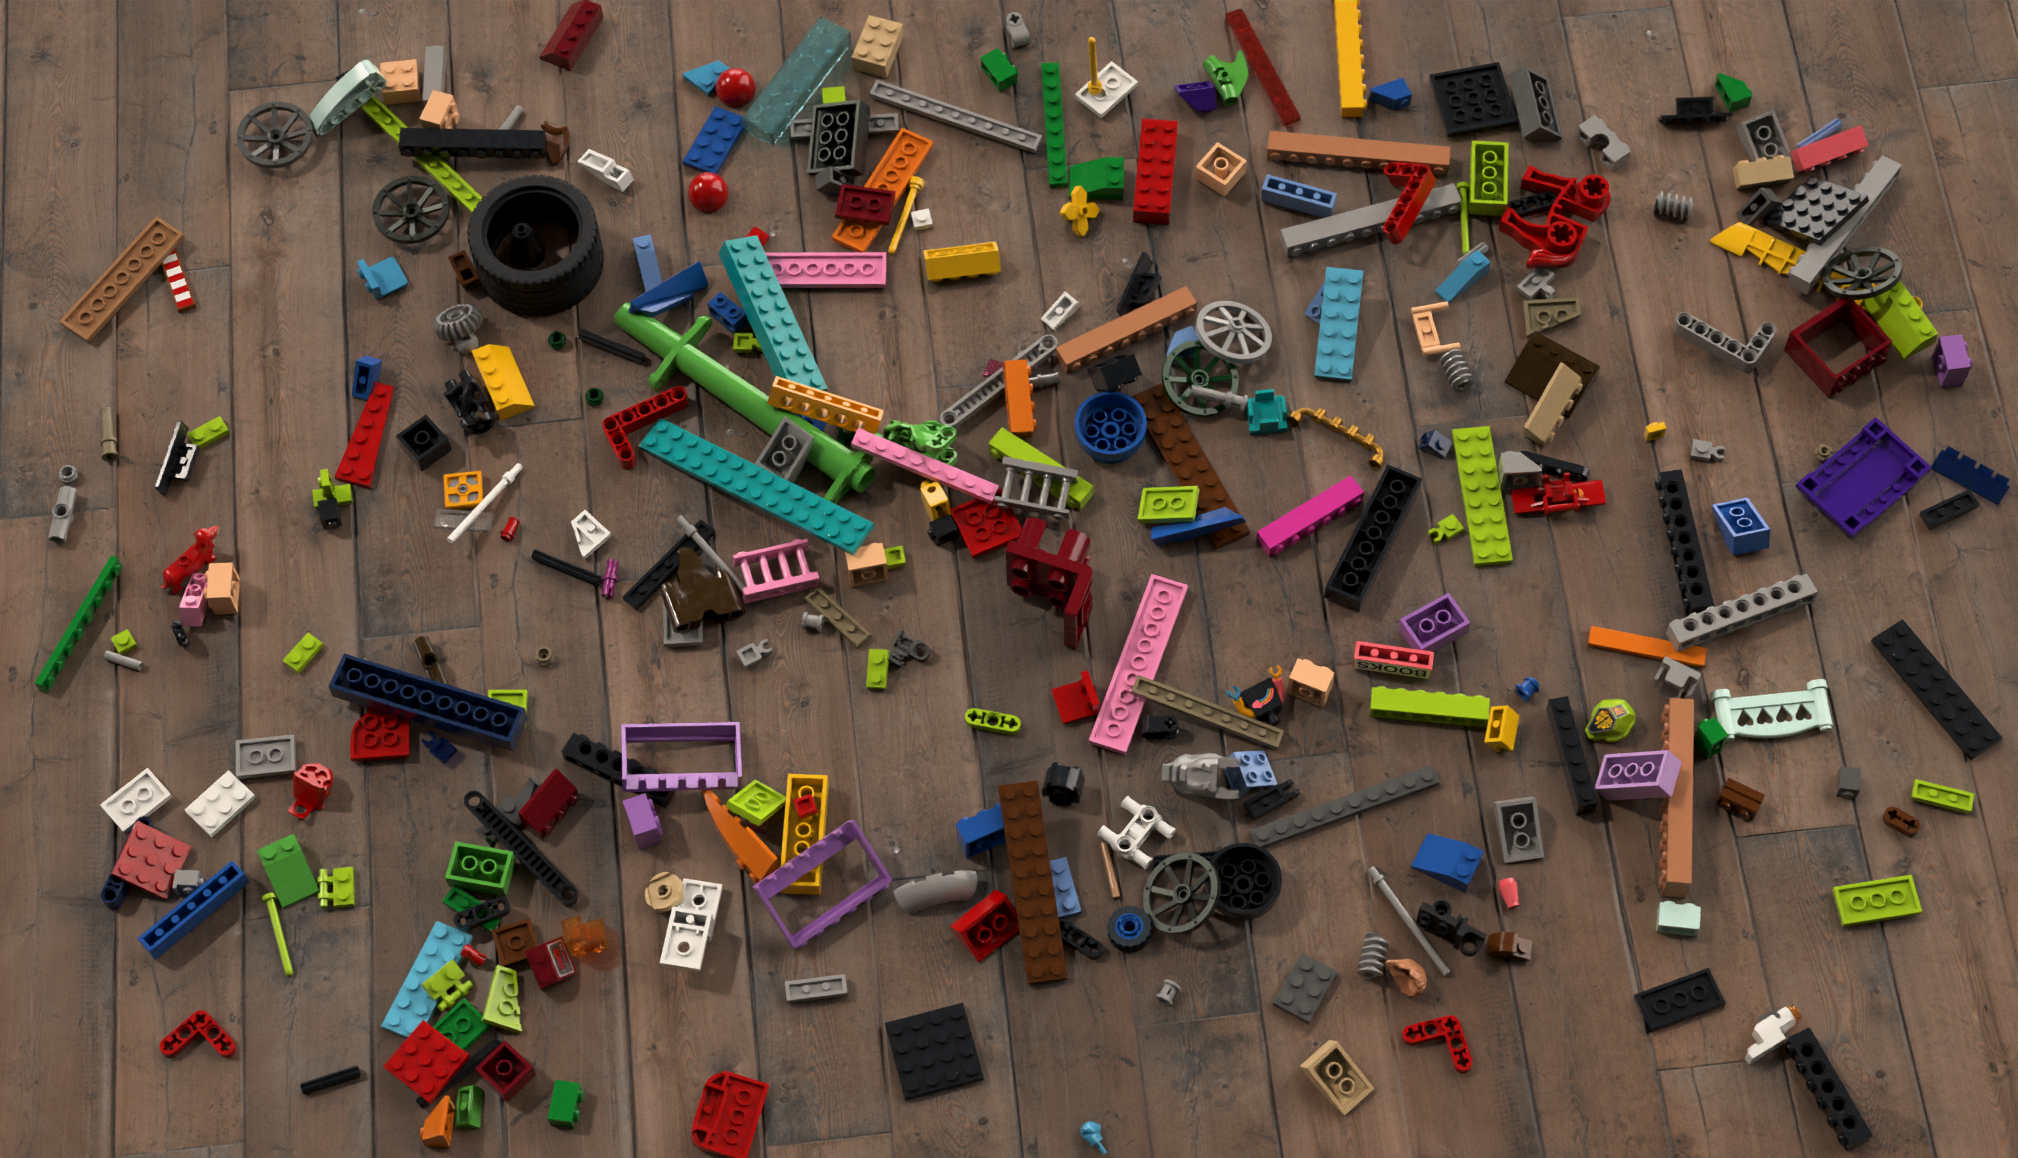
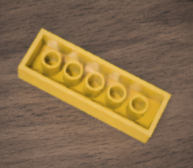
(804, 833)

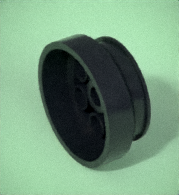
(1264, 866)

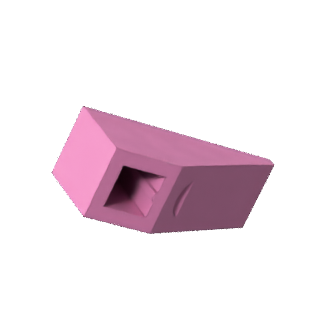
(193, 602)

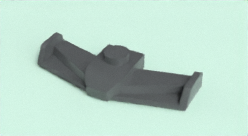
(509, 808)

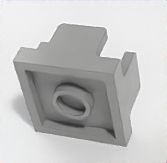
(1677, 679)

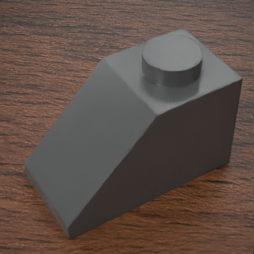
(831, 179)
(1758, 206)

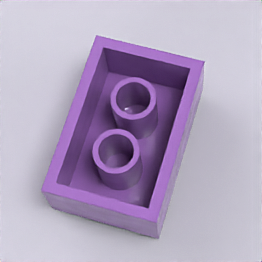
(1434, 624)

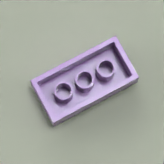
(1638, 775)

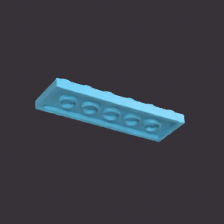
(1338, 323)
(412, 1001)

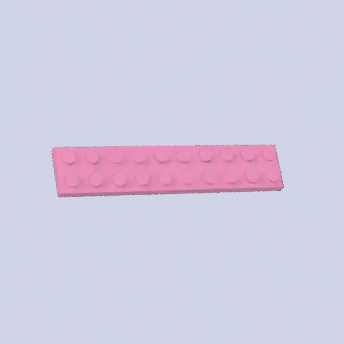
(1139, 657)

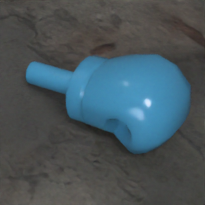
(1091, 1133)

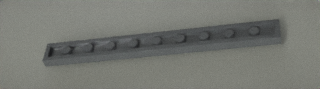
(1344, 807)

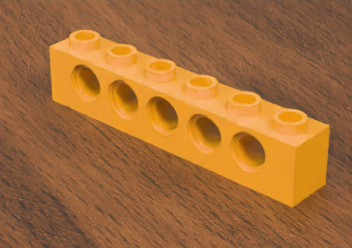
(819, 400)

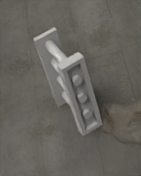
(1031, 469)

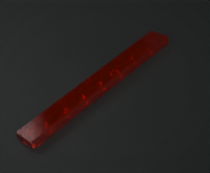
(1262, 67)

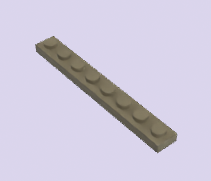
(1207, 712)

